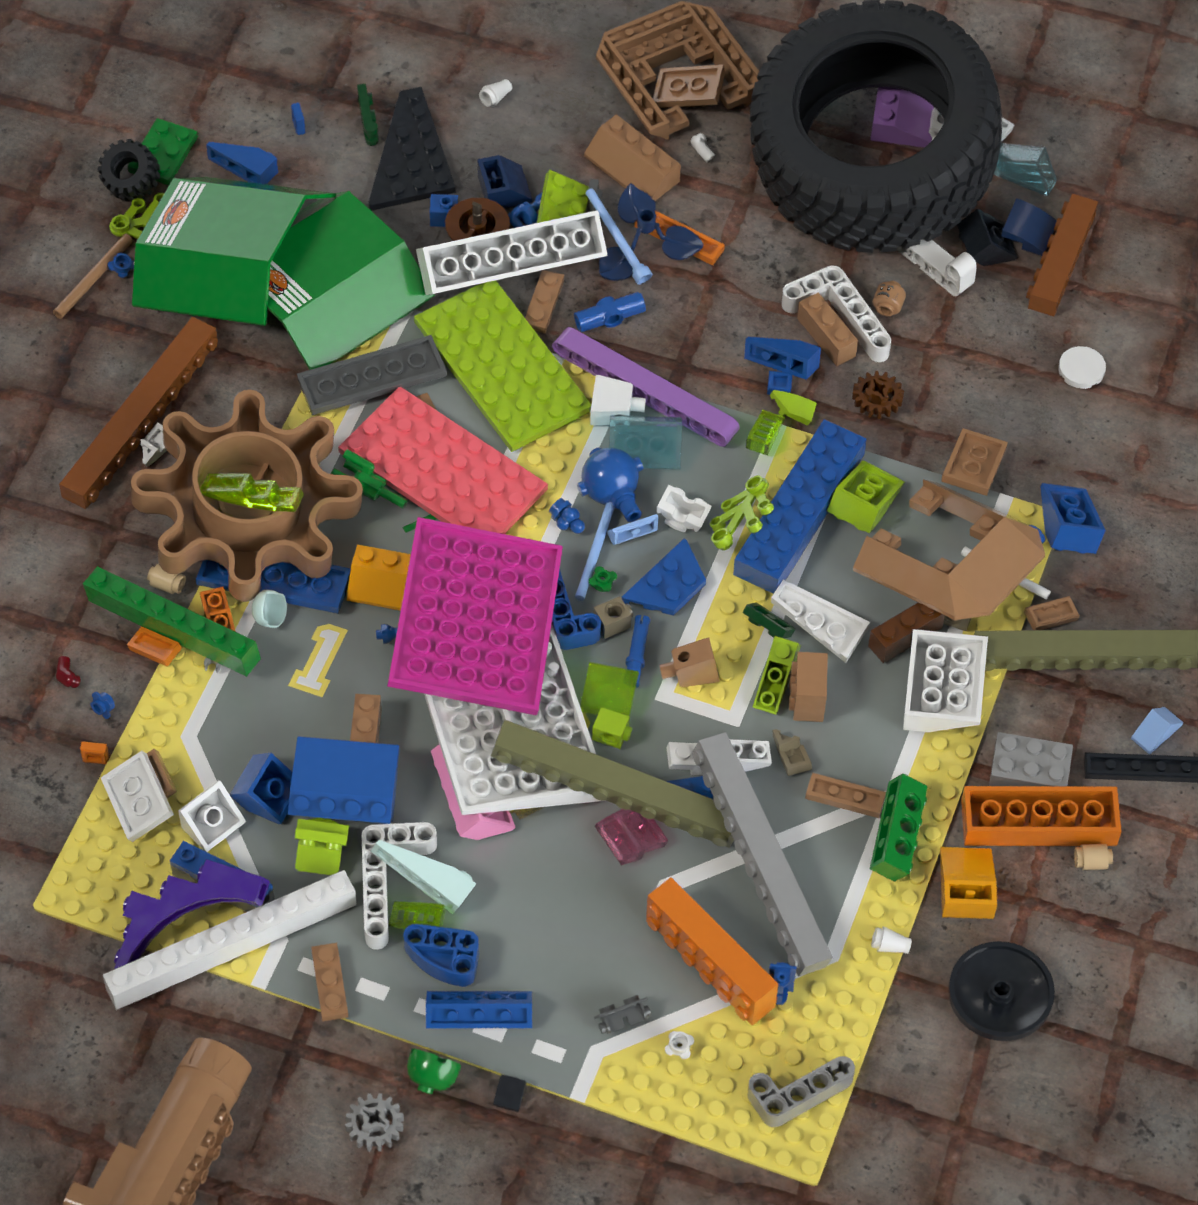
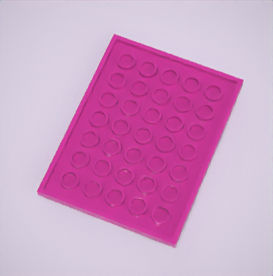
(476, 616)

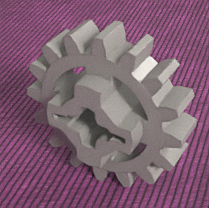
(373, 1111)

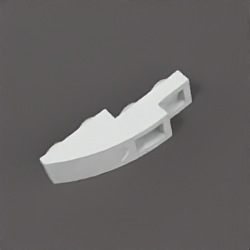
(750, 754)

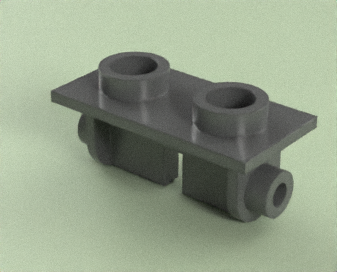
(612, 1017)

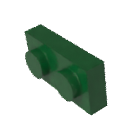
(762, 617)

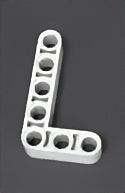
(838, 289)
(378, 874)

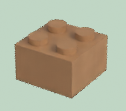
(808, 686)

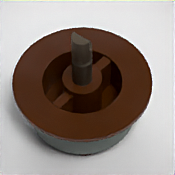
(475, 218)

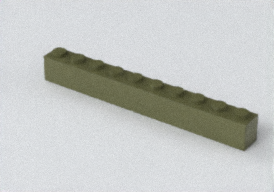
(1091, 649)
(611, 782)

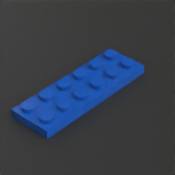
(300, 590)

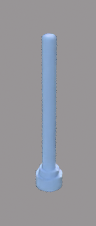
(640, 272)

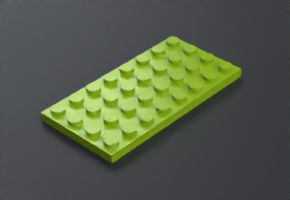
(503, 364)

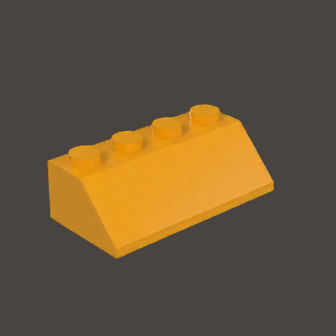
(378, 577)

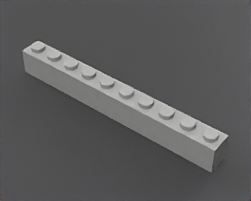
(761, 854)

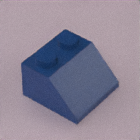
(264, 787)

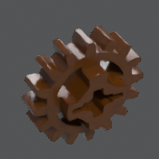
(878, 394)

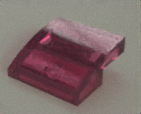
(630, 835)

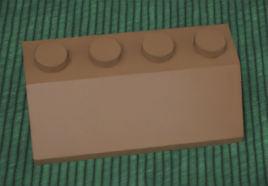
(632, 158)

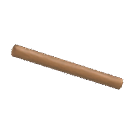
(93, 275)

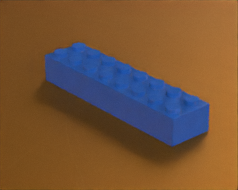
(799, 507)

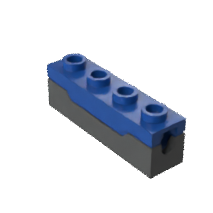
(188, 860)

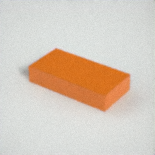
(154, 646)

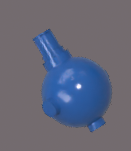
(613, 478)

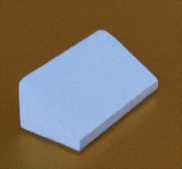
(633, 529)

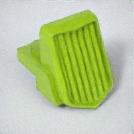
(320, 845)

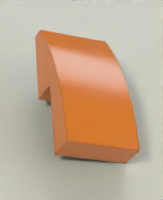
(216, 607)

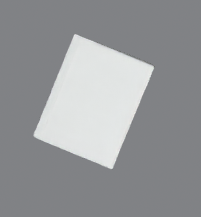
(211, 816)

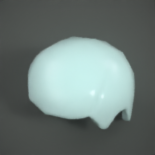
(269, 608)

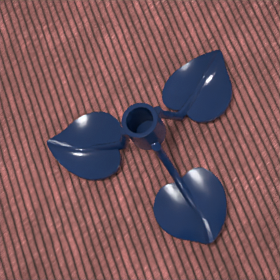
(640, 207)

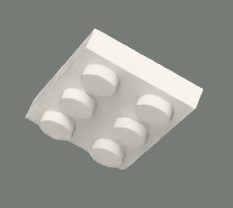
(137, 796)

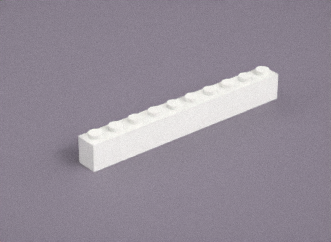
(229, 939)

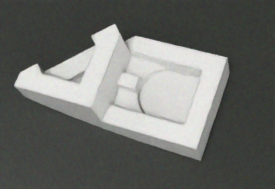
(153, 445)

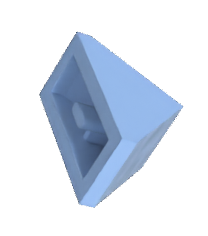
(1156, 729)

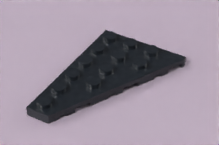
(412, 156)

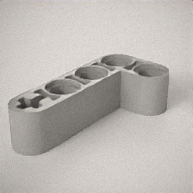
(803, 1087)

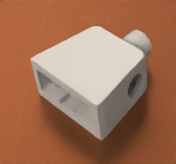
(613, 398)

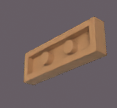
(544, 300)
(845, 795)
(329, 982)

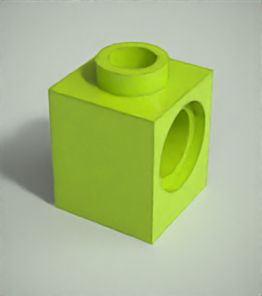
(611, 728)

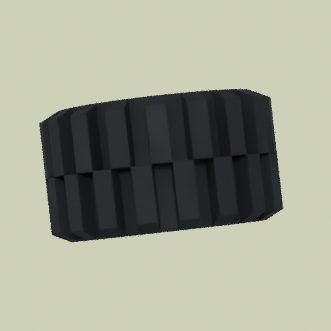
(117, 158)

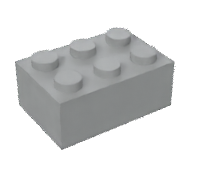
(1029, 762)

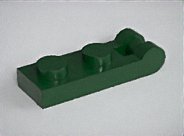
(367, 115)

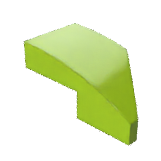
(794, 406)

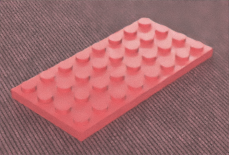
(443, 465)

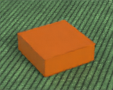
(94, 752)

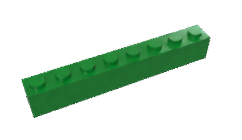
(172, 621)

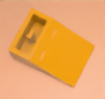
(968, 883)

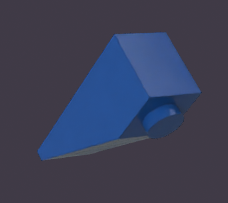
(244, 161)
(784, 355)

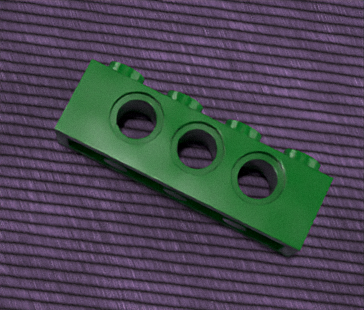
(899, 827)

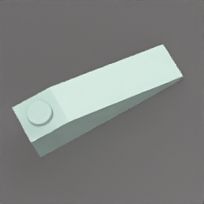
(436, 879)

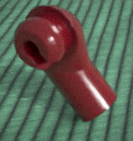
(65, 675)

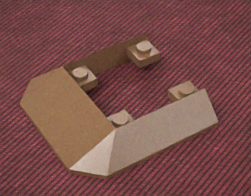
(675, 31)
(980, 581)

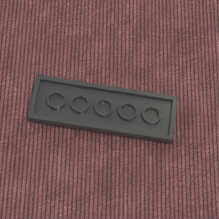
(371, 375)

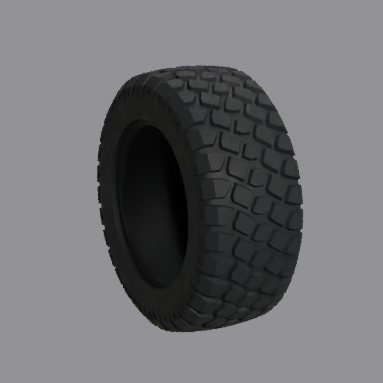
(863, 50)

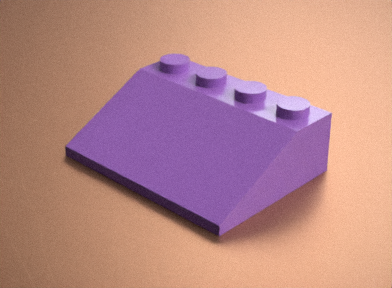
(901, 118)

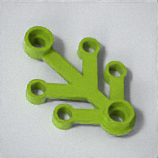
(127, 225)
(755, 488)

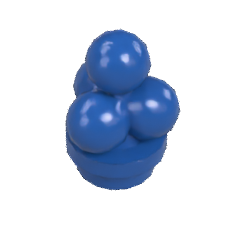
(566, 516)

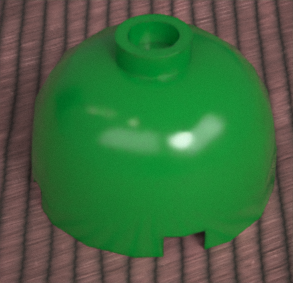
(431, 1071)

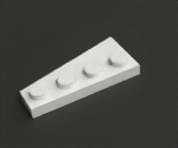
(826, 622)

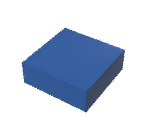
(298, 119)
(779, 381)

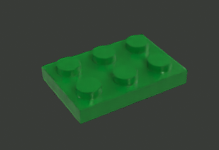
(169, 145)

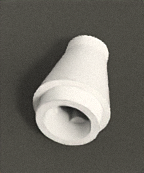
(493, 93)
(889, 941)

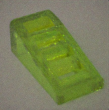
(760, 445)
(418, 908)

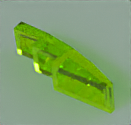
(251, 493)

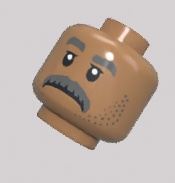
(889, 298)

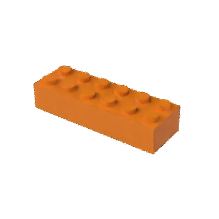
(1040, 815)
(711, 951)

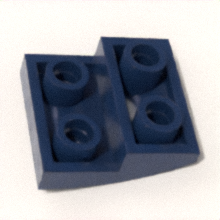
(1029, 226)

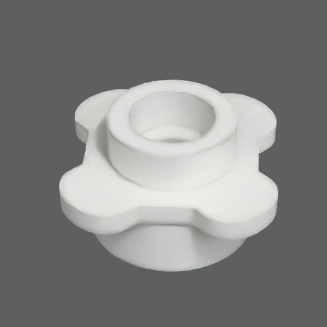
(682, 1038)

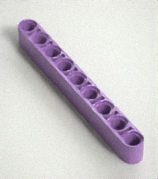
(659, 393)

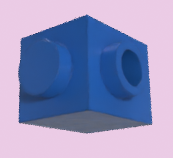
(440, 207)

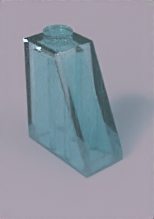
(1026, 167)

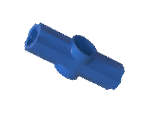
(609, 312)

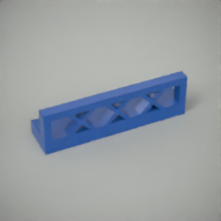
(479, 1009)

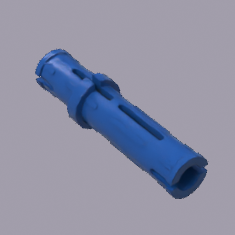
(635, 659)

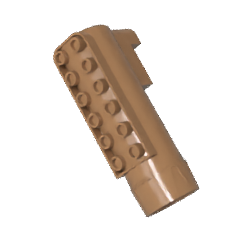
(179, 1137)

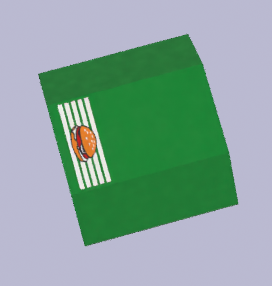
(214, 247)
(341, 279)

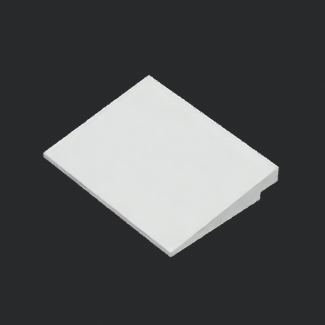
(470, 732)

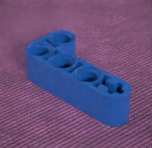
(573, 625)

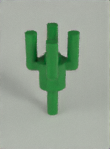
(372, 484)

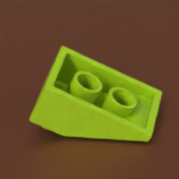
(865, 496)

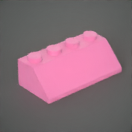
(472, 825)

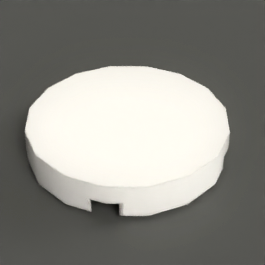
(1082, 367)

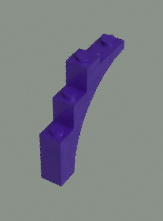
(150, 915)

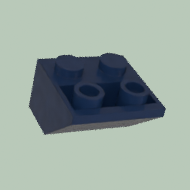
(503, 181)

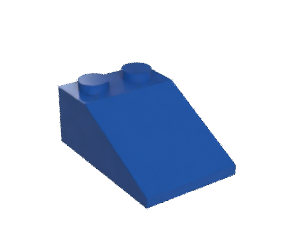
(1070, 519)

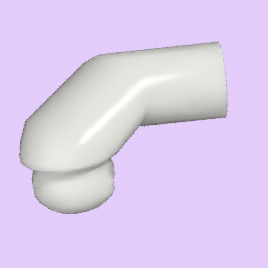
(699, 145)

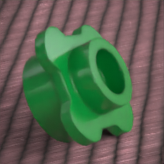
(602, 585)

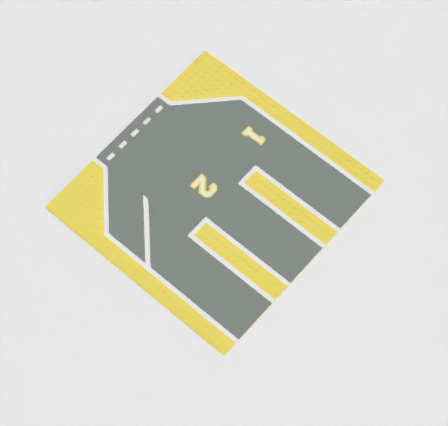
(551, 894)

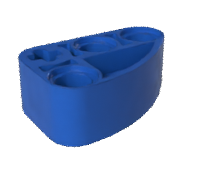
(445, 960)

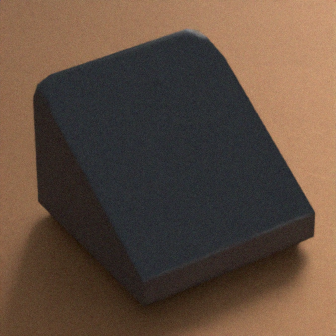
(510, 1093)

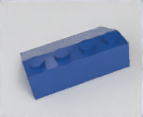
(344, 780)

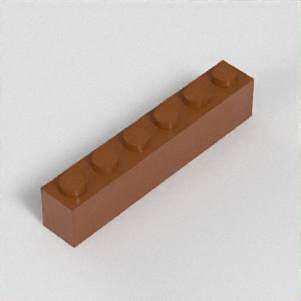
(1062, 254)

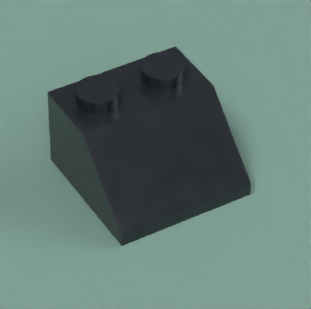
(983, 239)

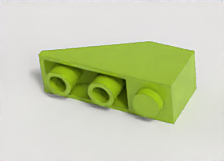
(776, 675)

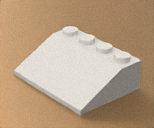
(945, 681)

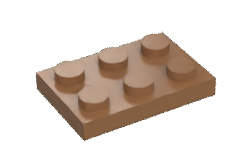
(689, 86)
(974, 462)

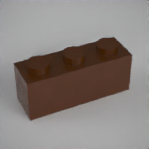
(896, 633)

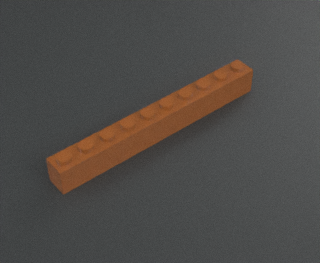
(138, 413)

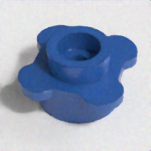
(123, 259)
(102, 704)

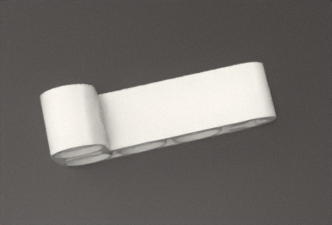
(949, 272)

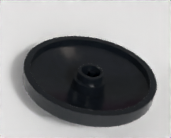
(1001, 991)

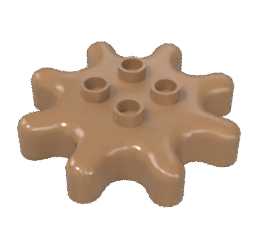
(236, 535)

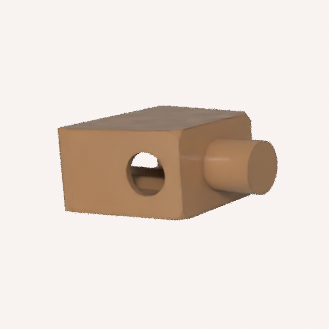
(692, 664)

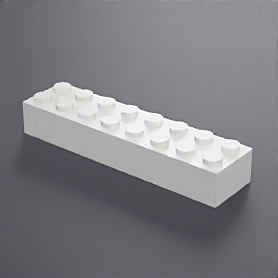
(511, 252)

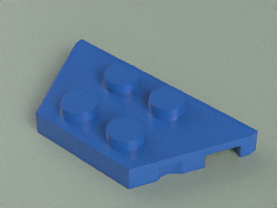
(669, 582)

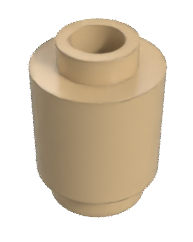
(166, 582)
(1093, 857)

